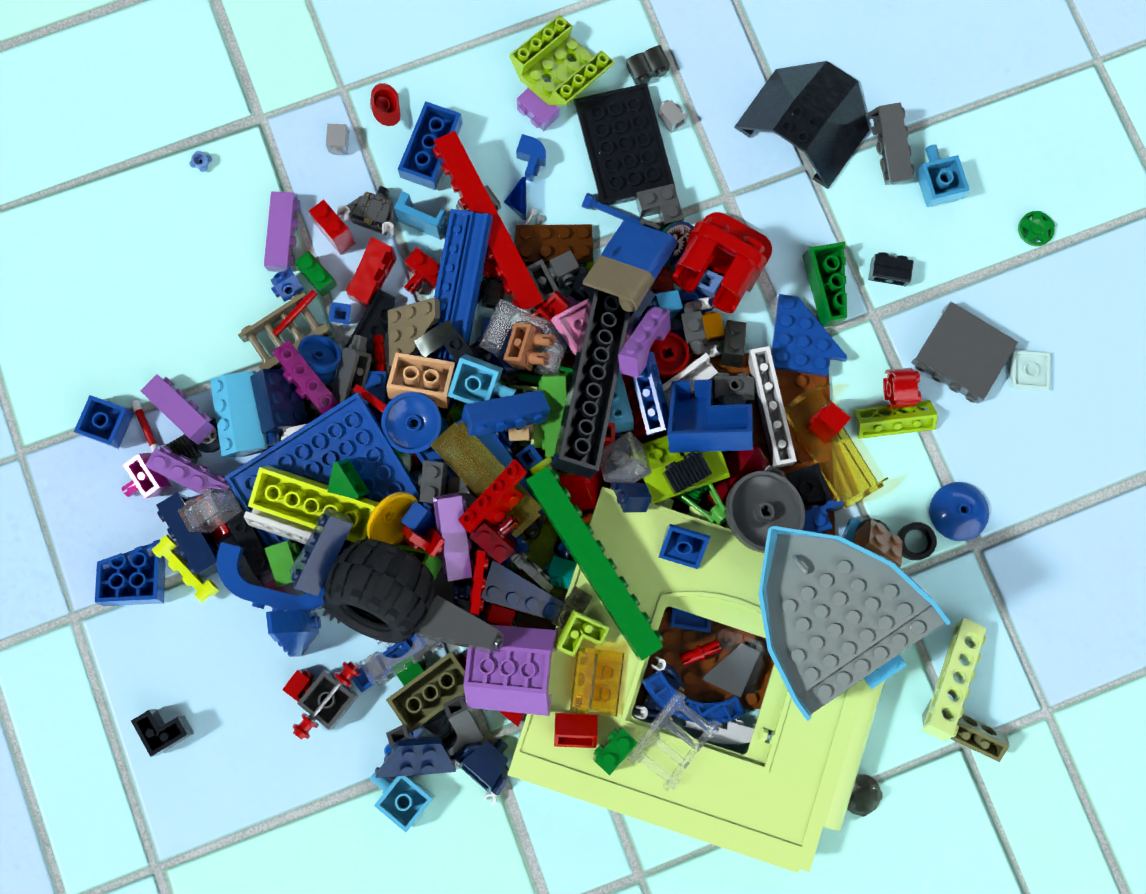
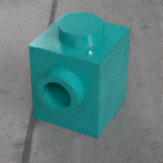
(560, 571)

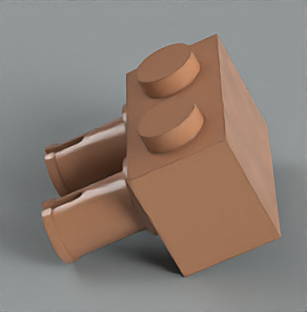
(524, 345)

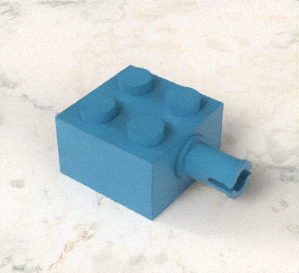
(941, 178)

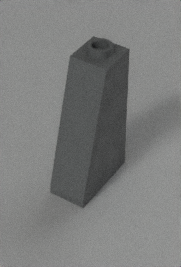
(457, 627)

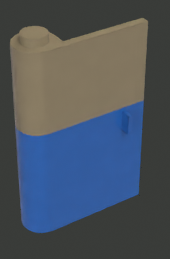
(631, 263)

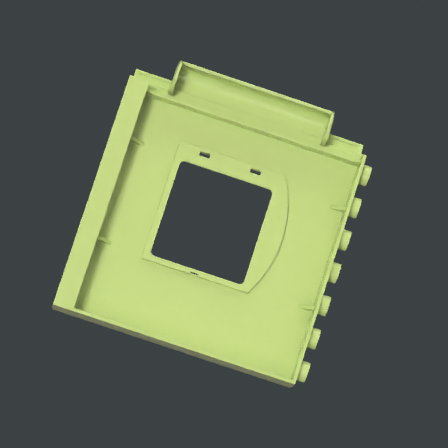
(749, 803)

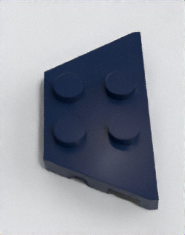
(416, 758)

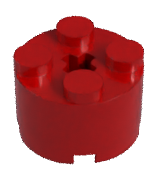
(901, 387)

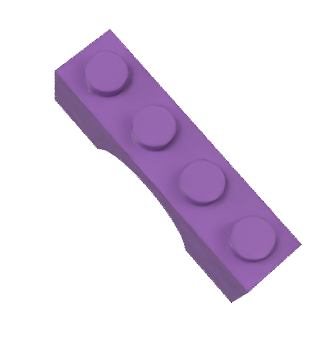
(635, 352)

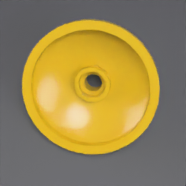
(386, 518)

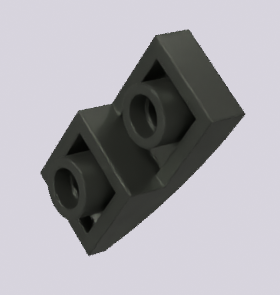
(432, 340)

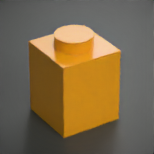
(713, 326)

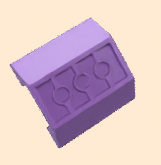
(514, 675)

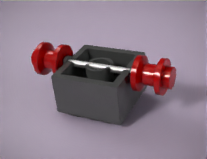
(327, 700)

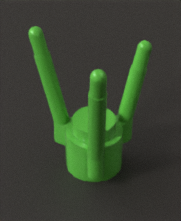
(718, 511)

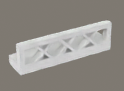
(698, 370)
(278, 525)

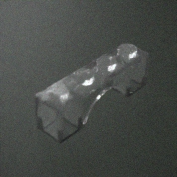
(379, 666)

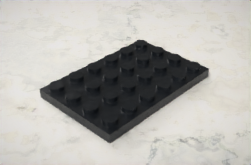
(623, 143)

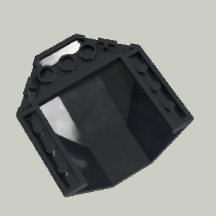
(813, 110)

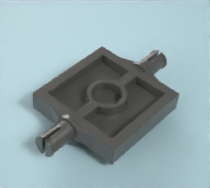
(532, 570)

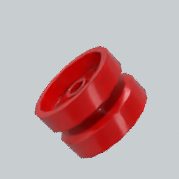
(678, 354)

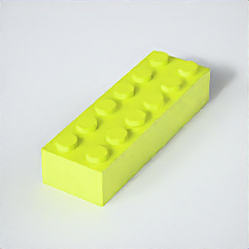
(305, 500)

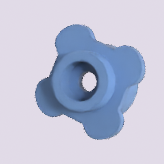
(196, 157)

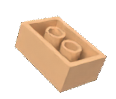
(421, 376)

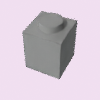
(337, 138)

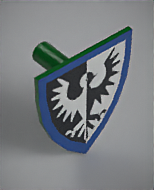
(681, 232)

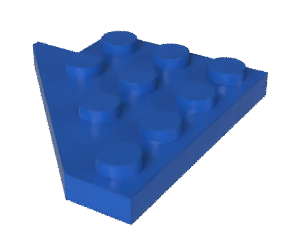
(801, 341)

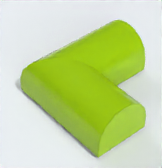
(579, 628)

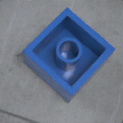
(104, 422)

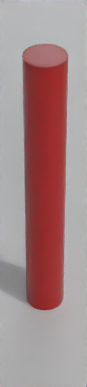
(294, 313)

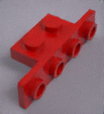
(496, 499)
(431, 543)

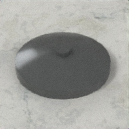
(762, 502)

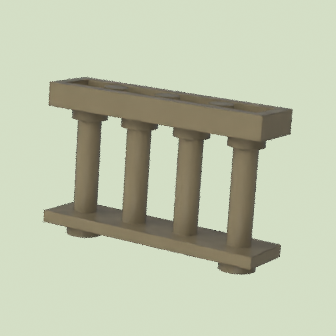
(249, 331)

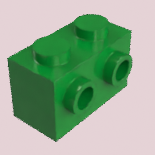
(615, 750)

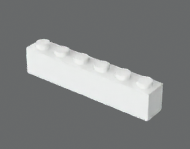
(771, 407)

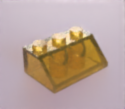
(597, 682)

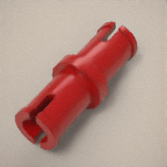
(700, 653)

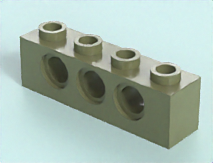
(978, 736)

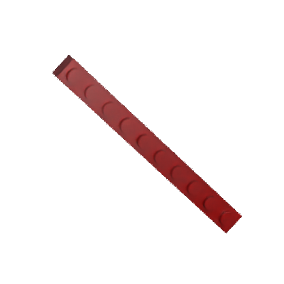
(476, 199)

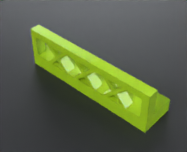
(896, 422)

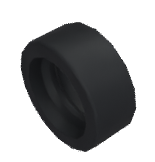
(931, 540)

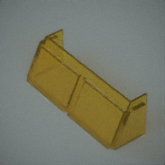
(838, 458)
(479, 469)

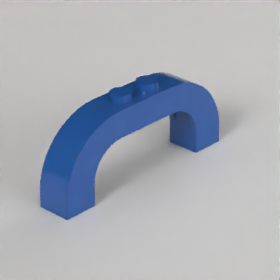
(229, 571)

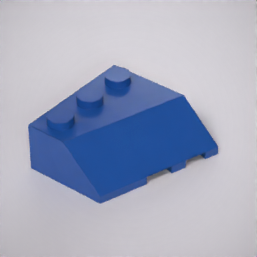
(131, 578)

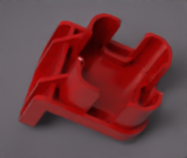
(728, 250)

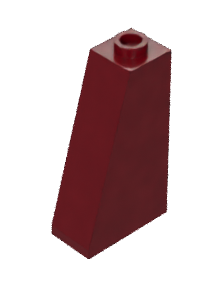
(738, 465)

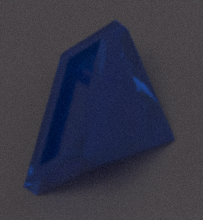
(517, 199)

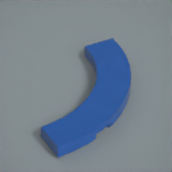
(721, 711)

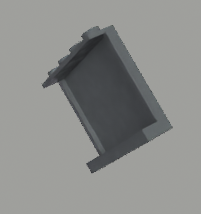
(964, 353)

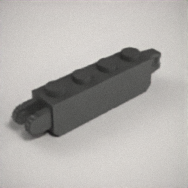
(352, 369)

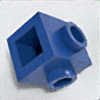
(286, 284)

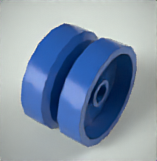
(321, 355)

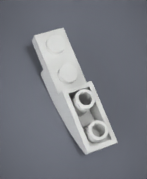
(733, 733)

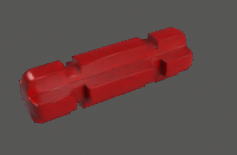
(379, 352)

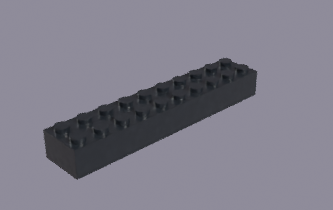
(591, 386)

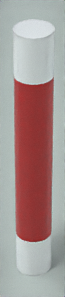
(144, 424)

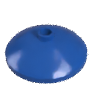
(398, 420)
(947, 514)

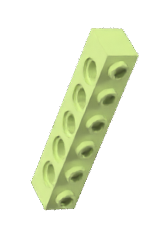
(935, 722)

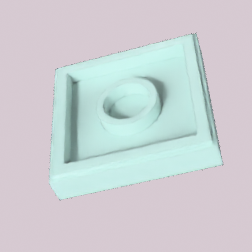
(1030, 370)

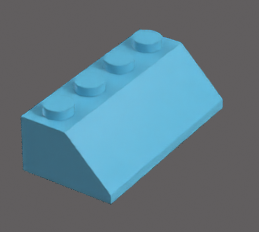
(237, 415)

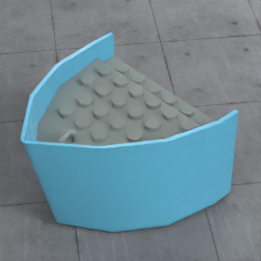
(837, 614)

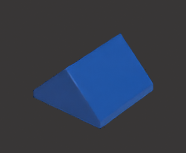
(683, 546)

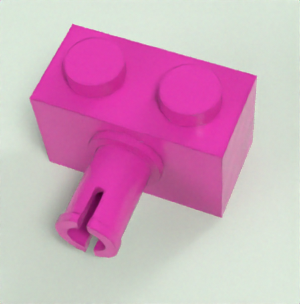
(144, 479)

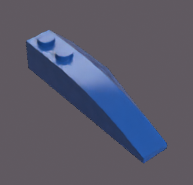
(293, 630)

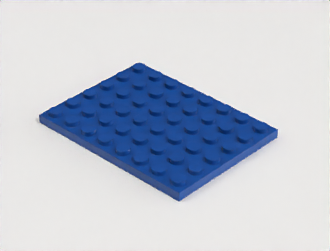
(310, 452)

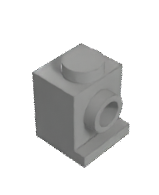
(672, 115)

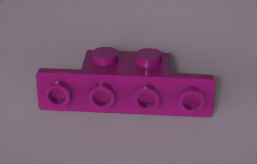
(304, 378)

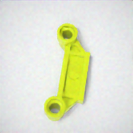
(176, 563)

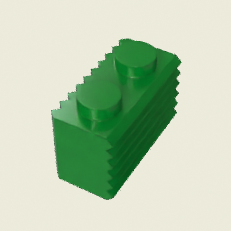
(315, 273)

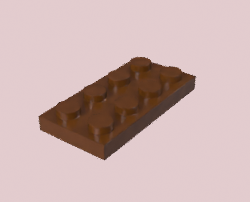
(550, 241)

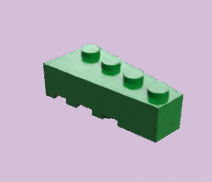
(827, 281)

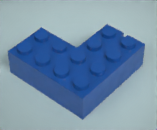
(706, 427)

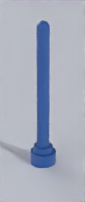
(591, 202)

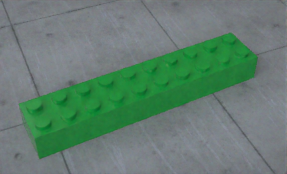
(594, 564)

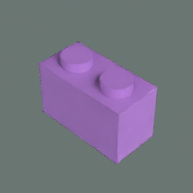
(537, 110)

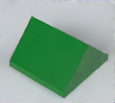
(346, 480)

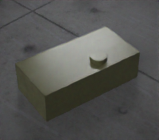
(428, 692)

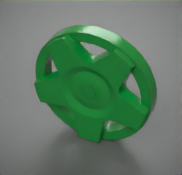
(1036, 228)

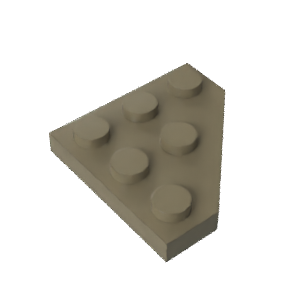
(409, 324)

